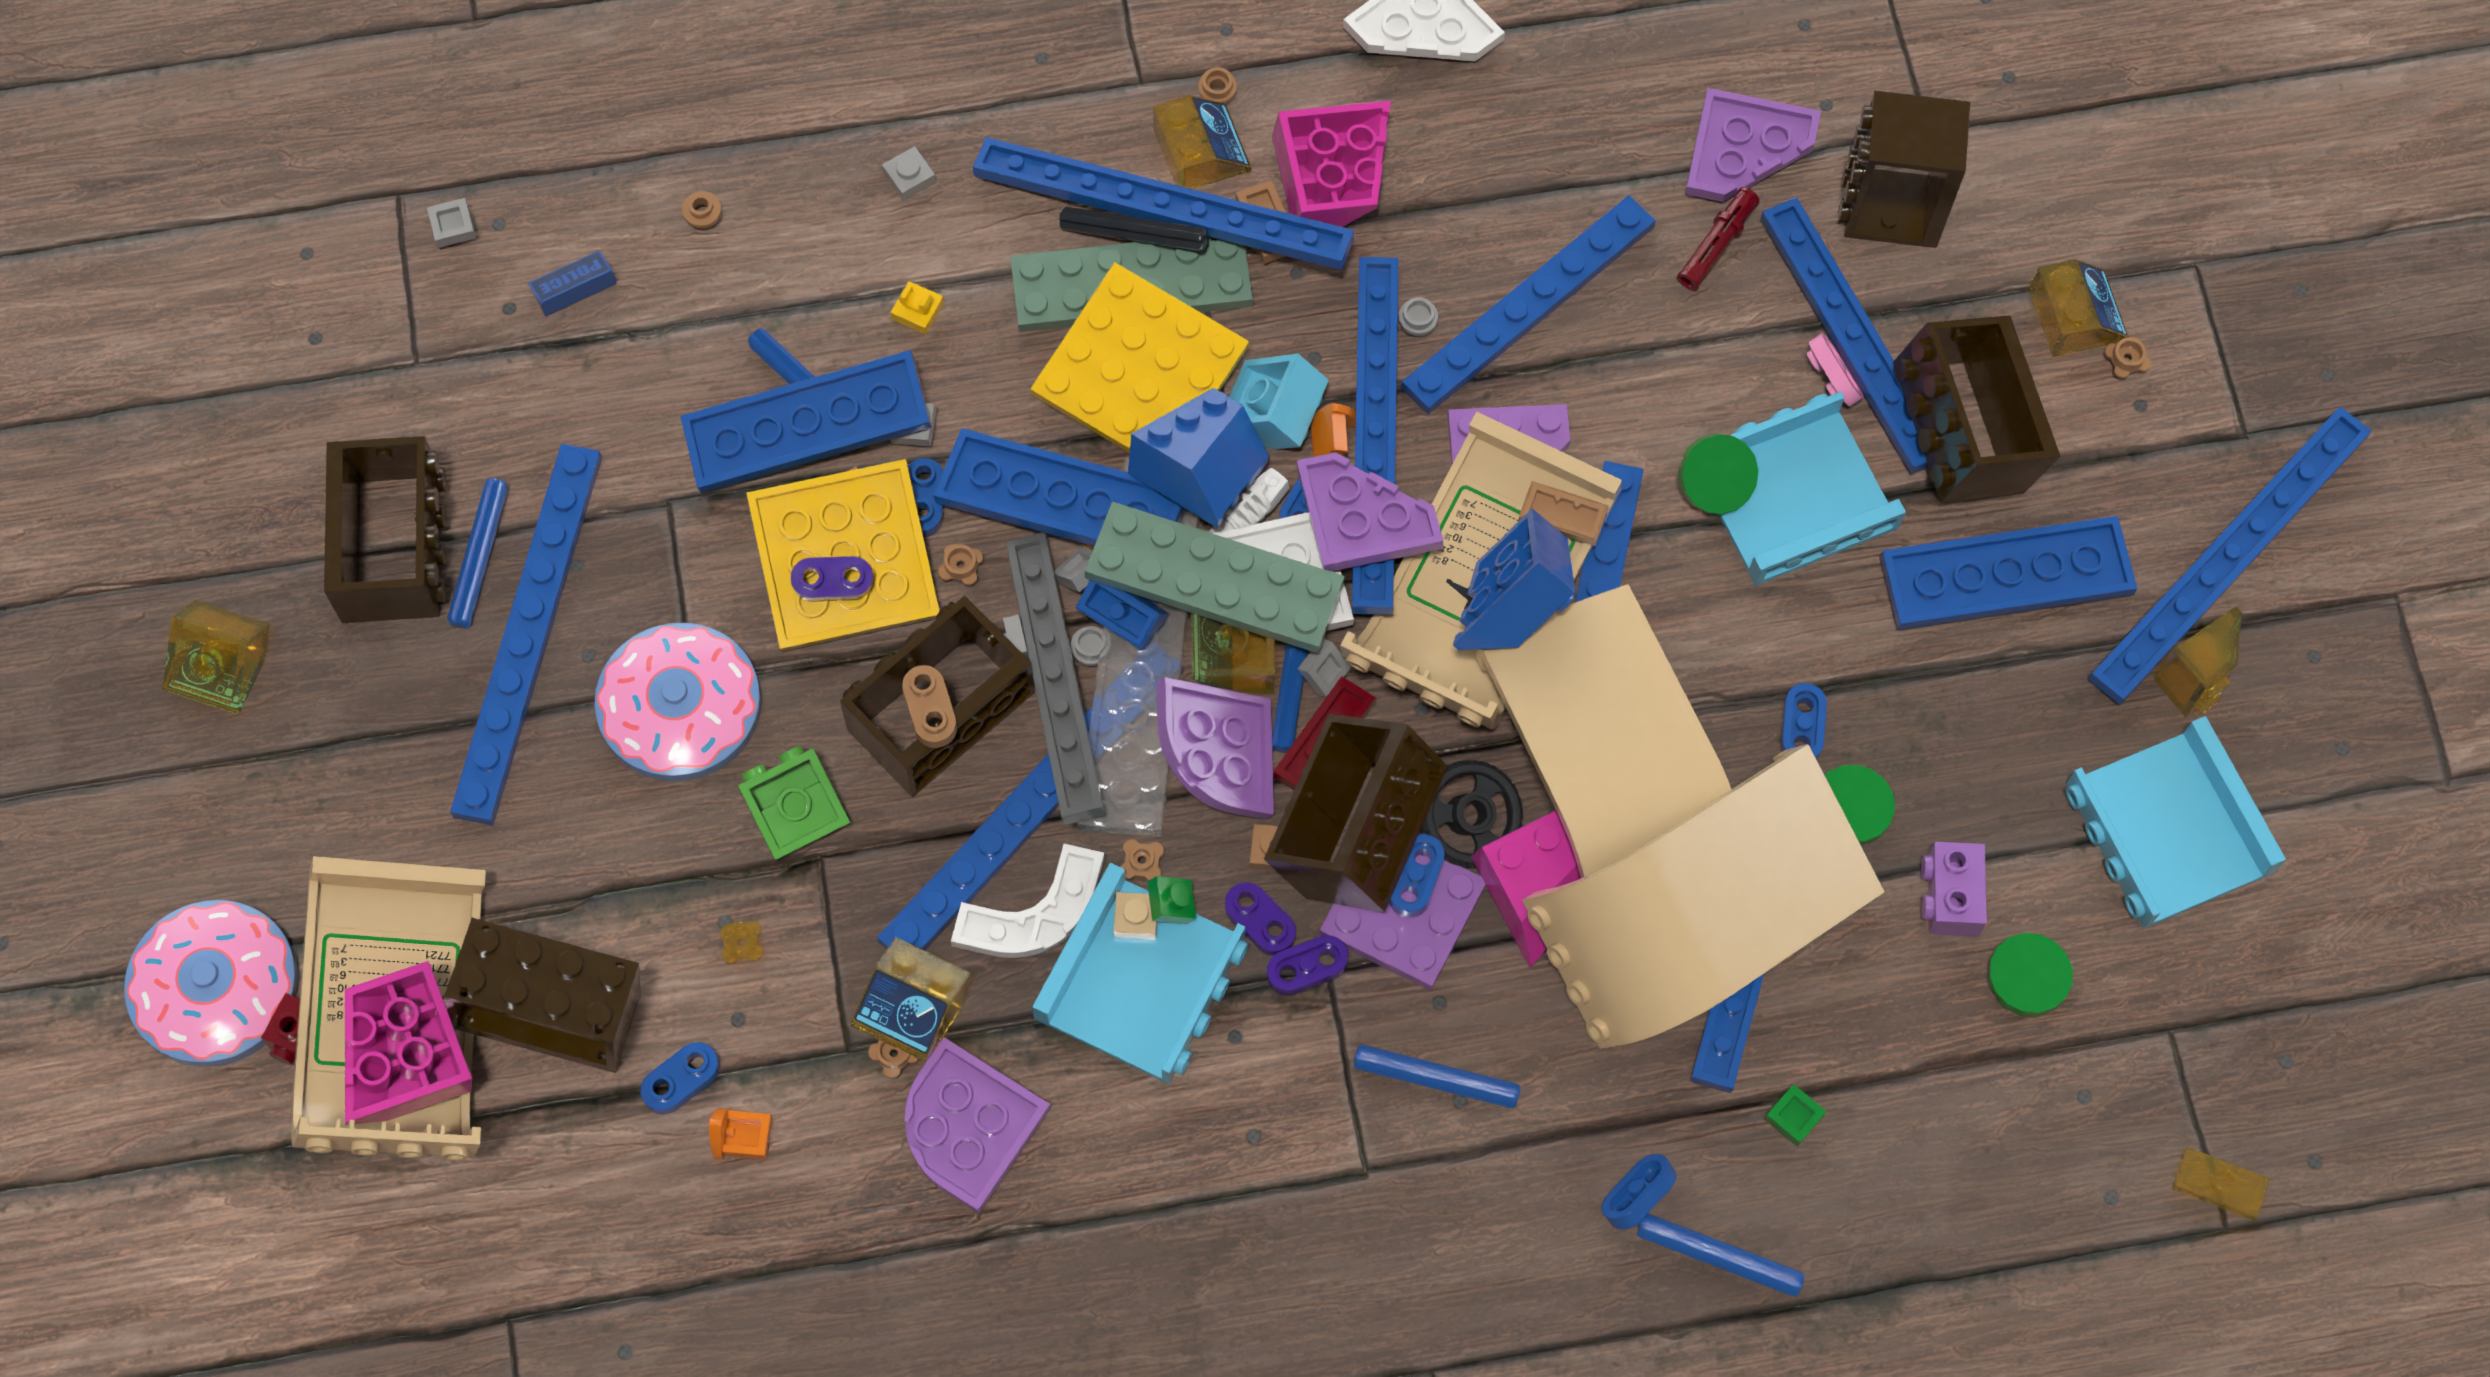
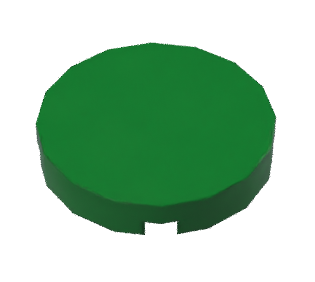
(1718, 473)
(1864, 800)
(2030, 974)

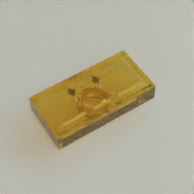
(2220, 1183)

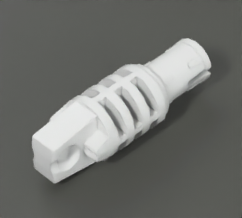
(1255, 501)

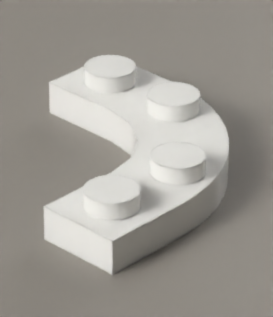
(1038, 927)

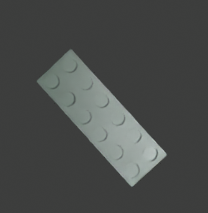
(1058, 284)
(1214, 577)

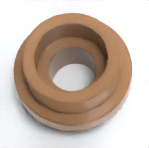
(1217, 77)
(701, 219)

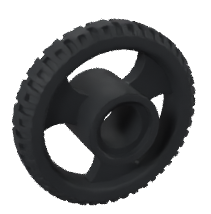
(1487, 782)

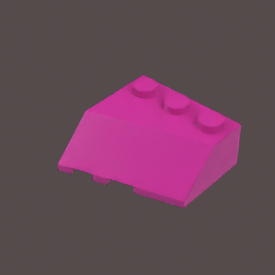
(1332, 160)
(1525, 863)
(399, 1047)

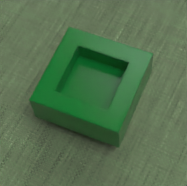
(1171, 900)
(1795, 1115)

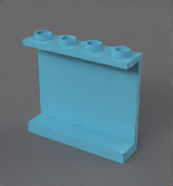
(1809, 492)
(2175, 824)
(1137, 994)

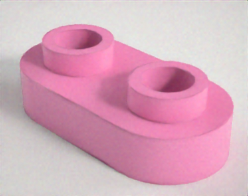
(1826, 357)

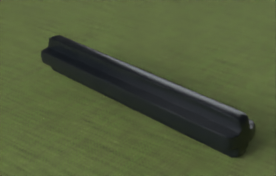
(1133, 228)

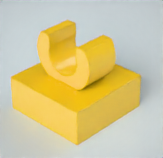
(917, 307)

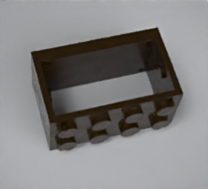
(1910, 135)
(2005, 398)
(373, 461)
(974, 715)
(1382, 825)
(543, 995)

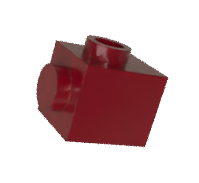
(282, 1030)

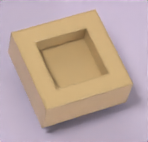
(1133, 916)

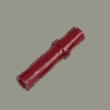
(1741, 206)

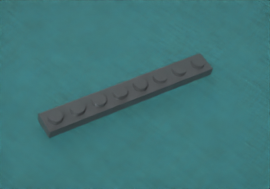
(1055, 679)

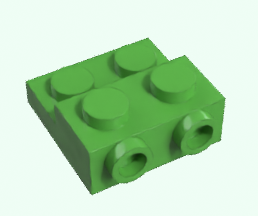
(792, 801)

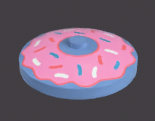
(677, 701)
(209, 982)

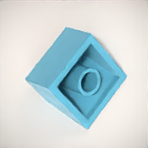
(1280, 397)

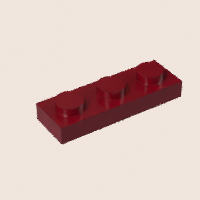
(1343, 700)

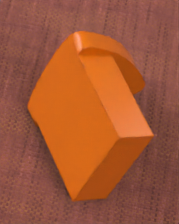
(1330, 427)
(739, 1134)

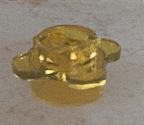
(733, 933)

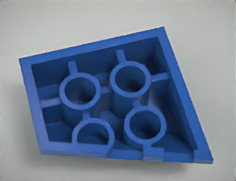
(1200, 455)
(1517, 586)

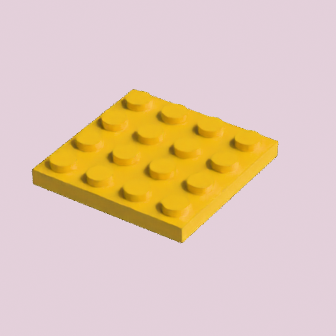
(1135, 358)
(840, 515)

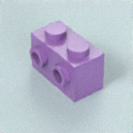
(1955, 889)

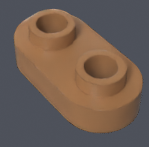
(929, 704)

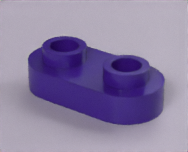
(831, 580)
(1259, 918)
(1305, 963)

